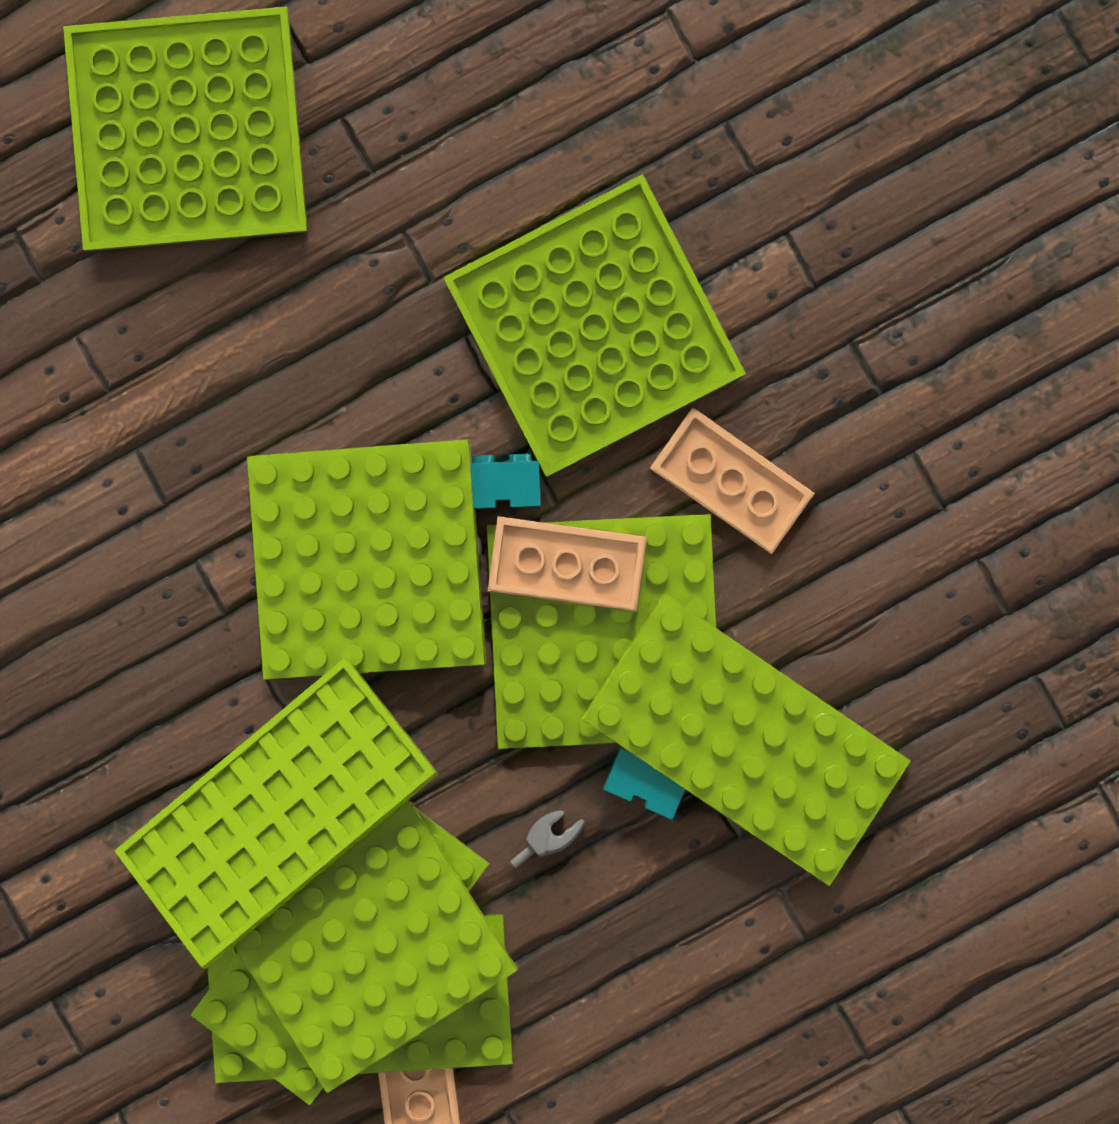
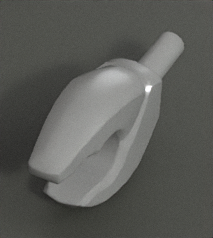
(544, 841)

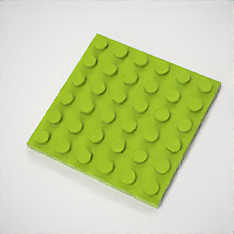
(185, 129)
(594, 325)
(366, 559)
(560, 653)
(374, 950)

